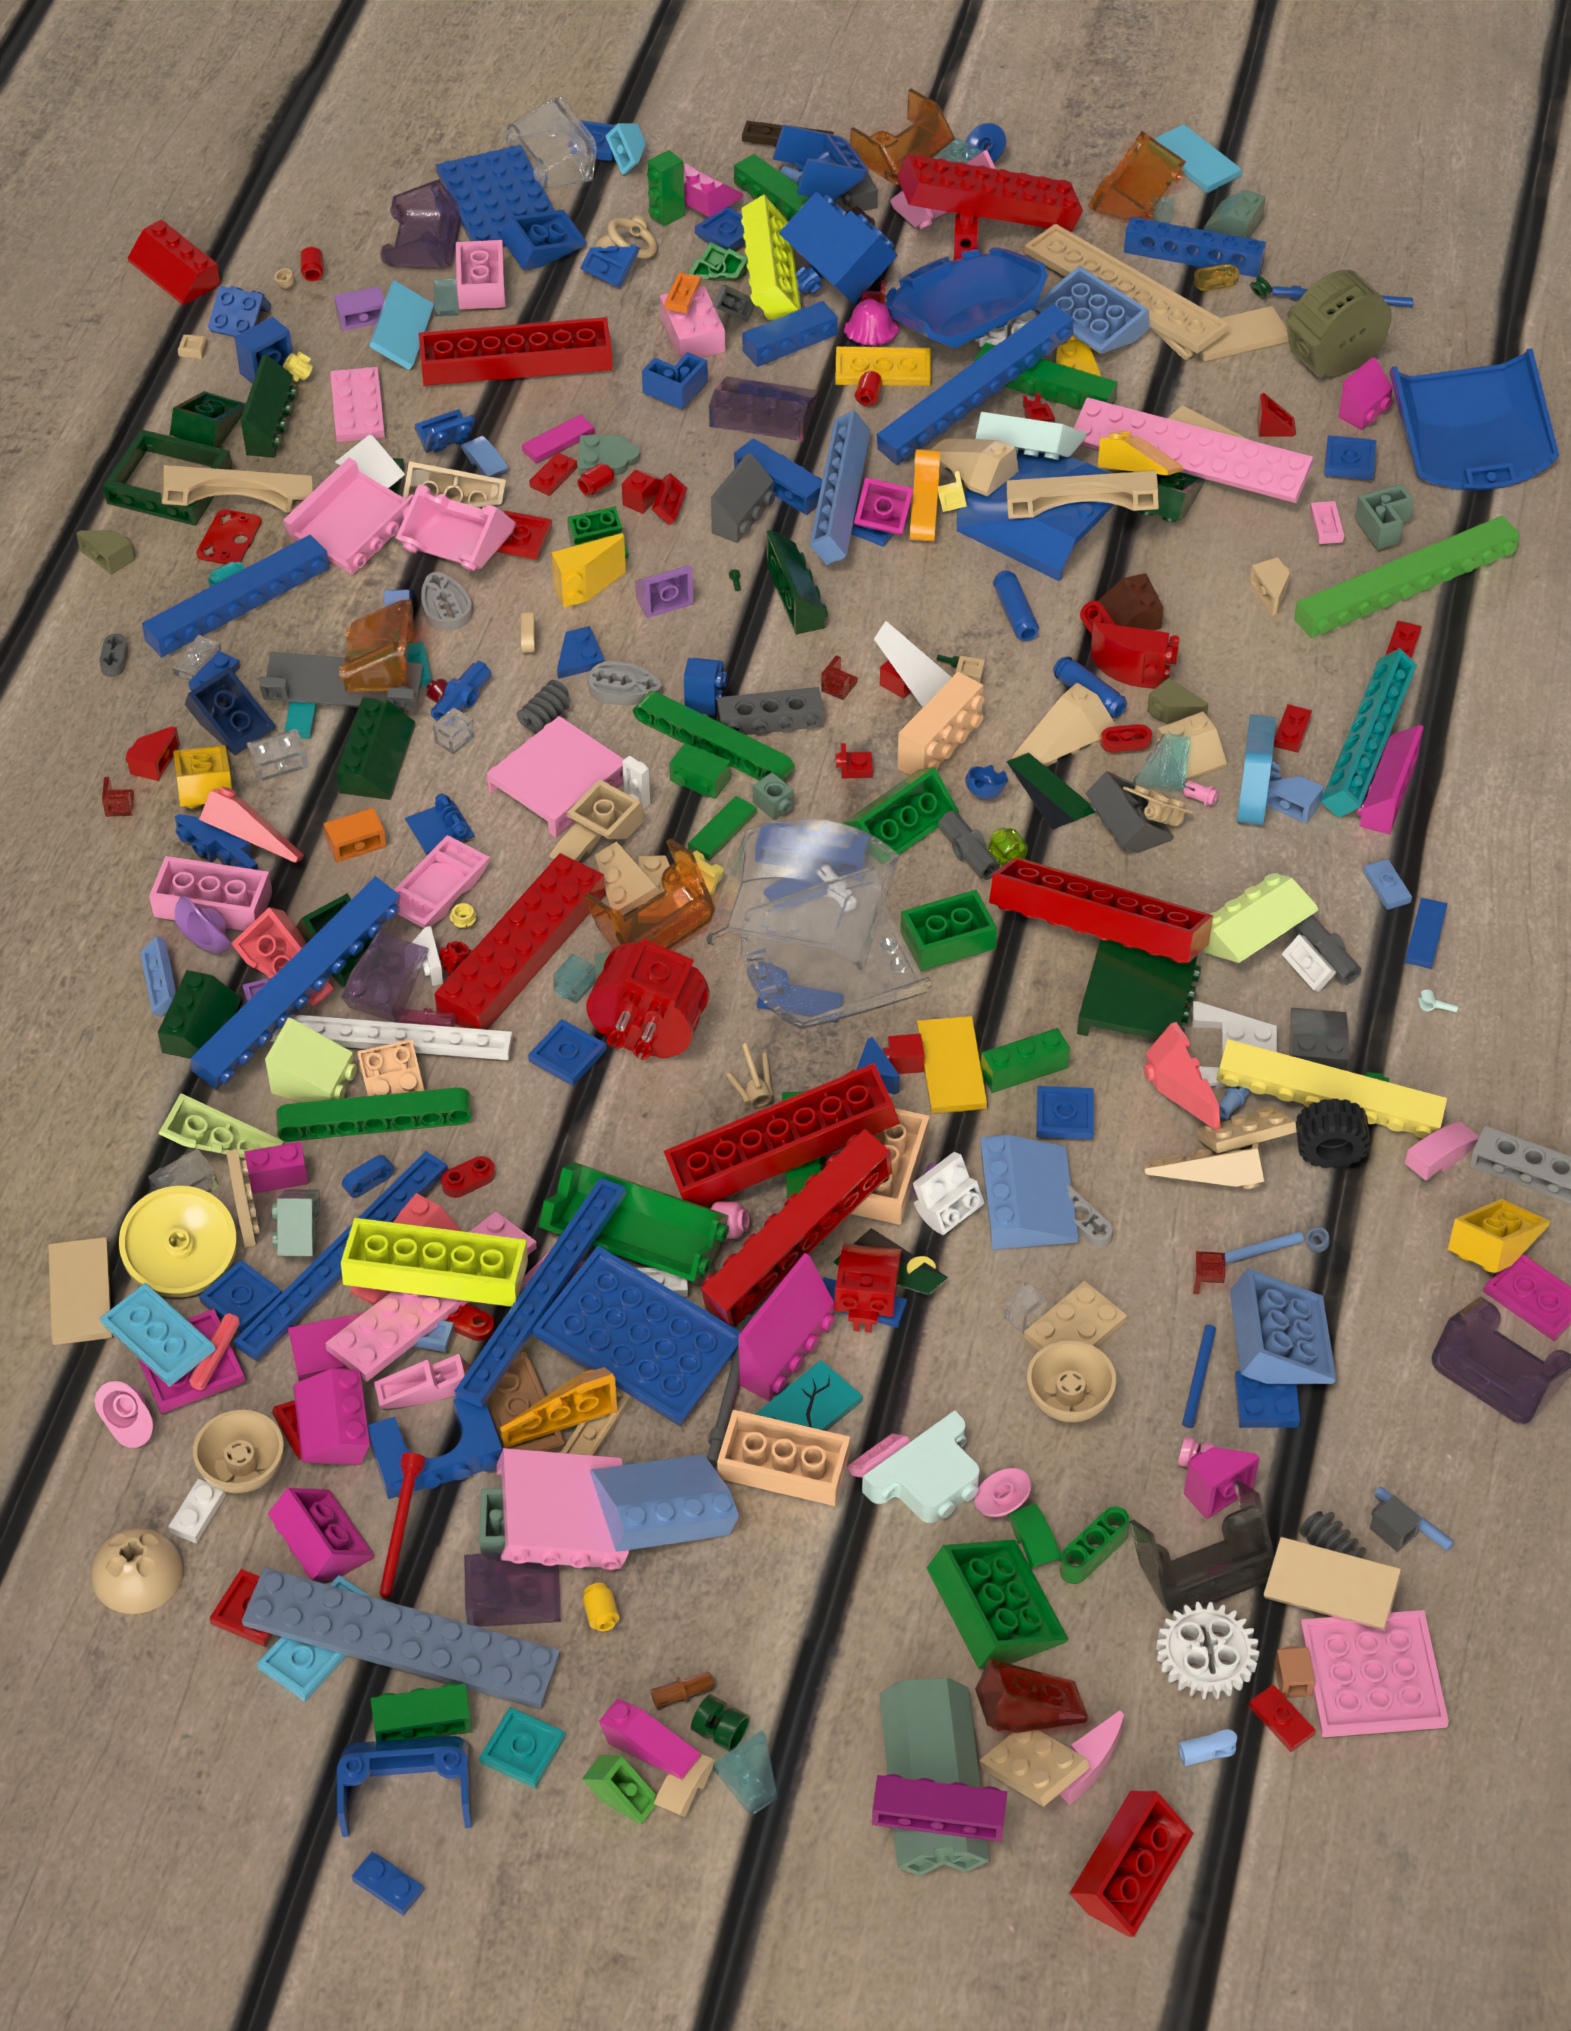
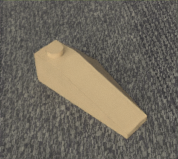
(981, 463)
(456, 485)
(1068, 726)
(1230, 1168)

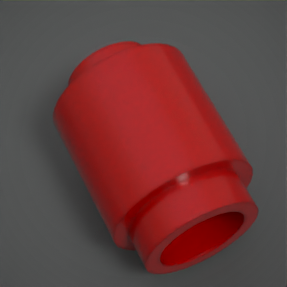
(311, 263)
(868, 388)
(596, 479)

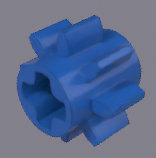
(809, 279)

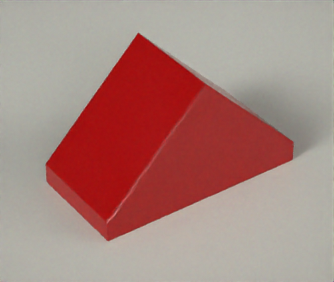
(1273, 419)

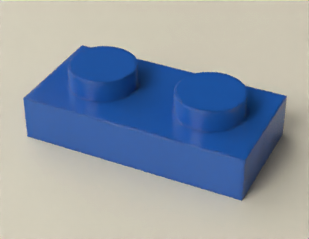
(214, 666)
(387, 1883)

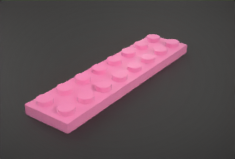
(403, 1318)

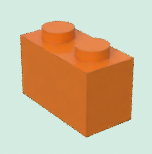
(354, 835)

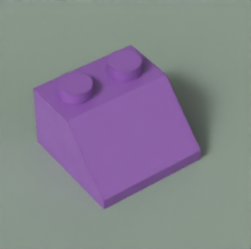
(665, 591)

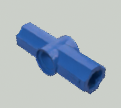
(464, 691)

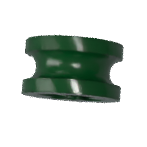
(1261, 287)

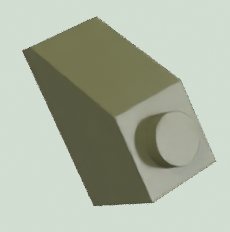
(106, 549)
(1174, 702)

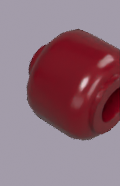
(436, 689)

